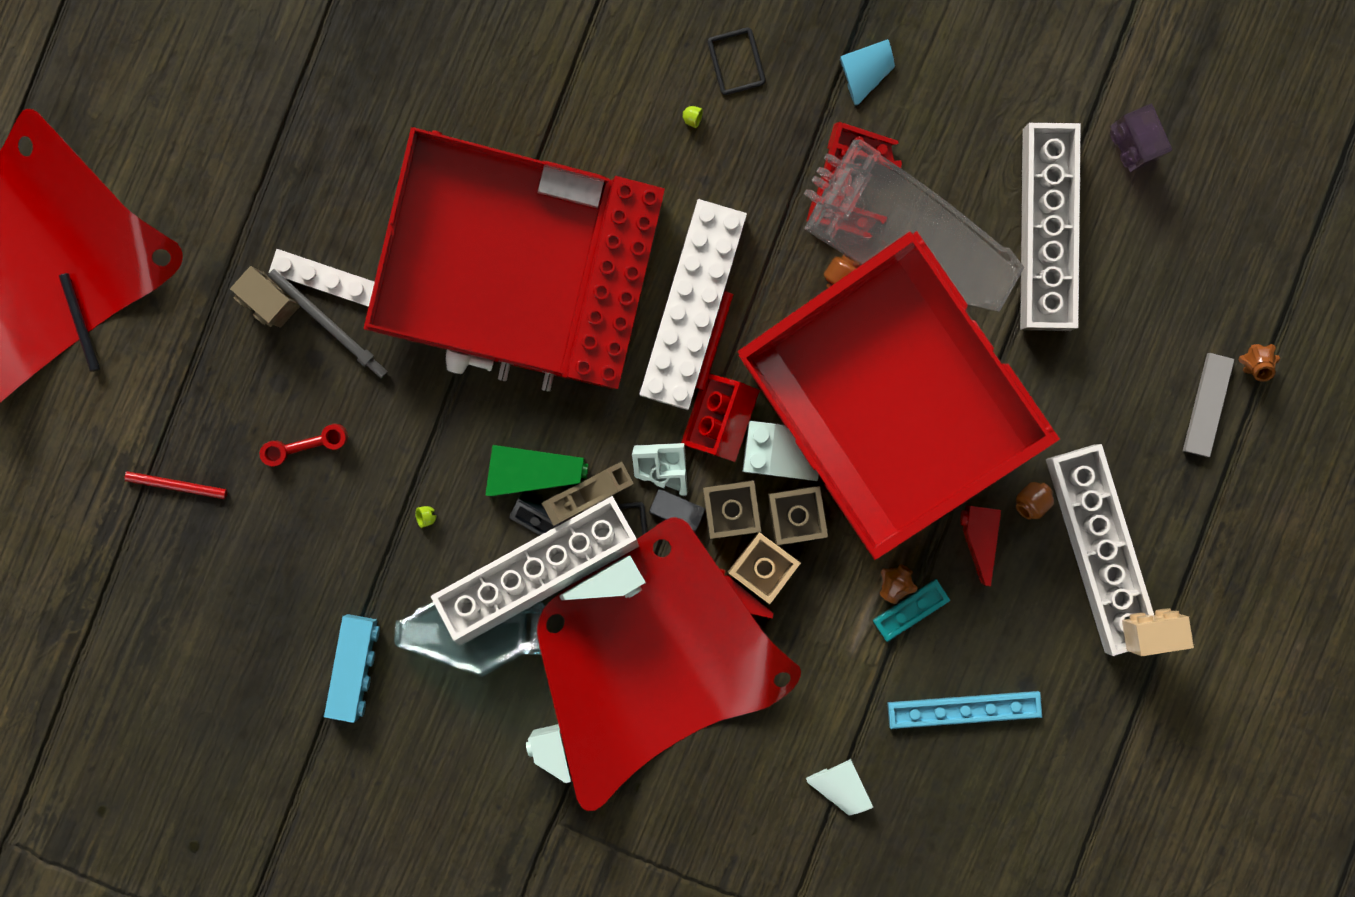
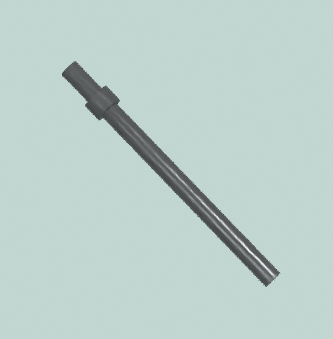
(364, 357)

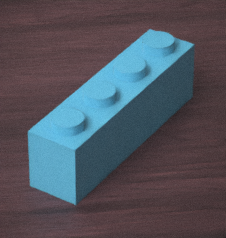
(351, 668)

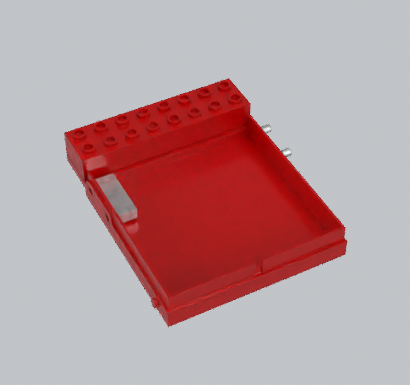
(514, 259)

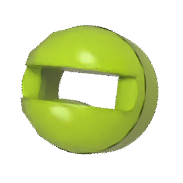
(692, 116)
(424, 516)

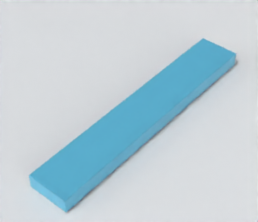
(964, 709)

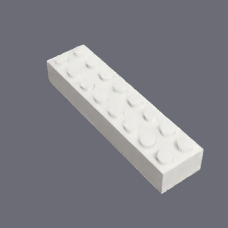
(1050, 226)
(693, 304)
(1100, 541)
(534, 571)

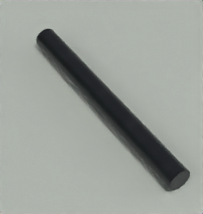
(79, 322)

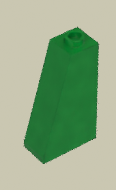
(527, 470)

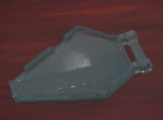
(428, 636)

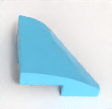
(867, 68)

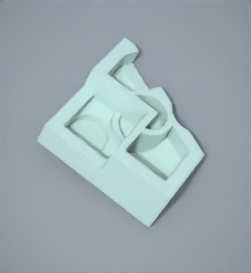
(662, 465)
(842, 788)

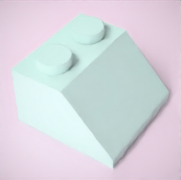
(549, 752)

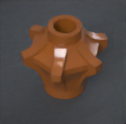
(1260, 361)
(897, 583)

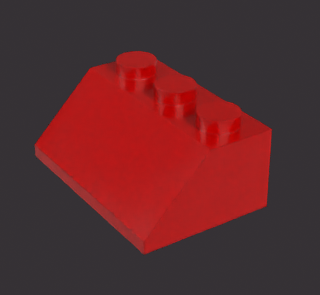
(720, 417)

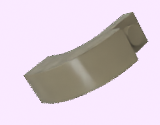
(587, 493)

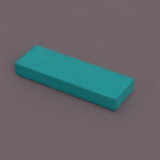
(911, 610)

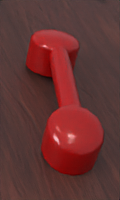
(276, 452)

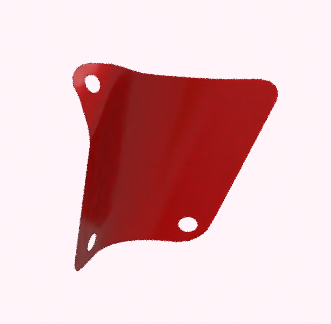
(58, 223)
(654, 664)

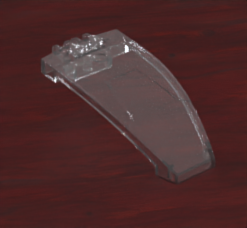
(877, 203)

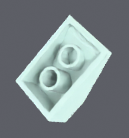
(773, 451)
(616, 580)

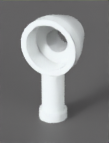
(458, 362)

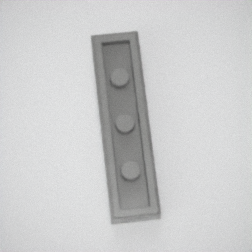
(1208, 405)

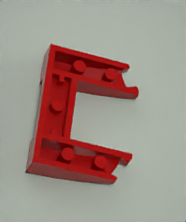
(840, 141)

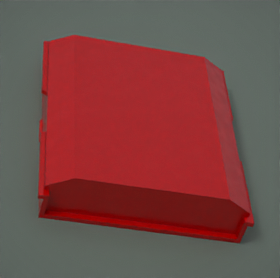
(896, 395)

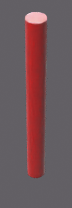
(714, 340)
(176, 485)

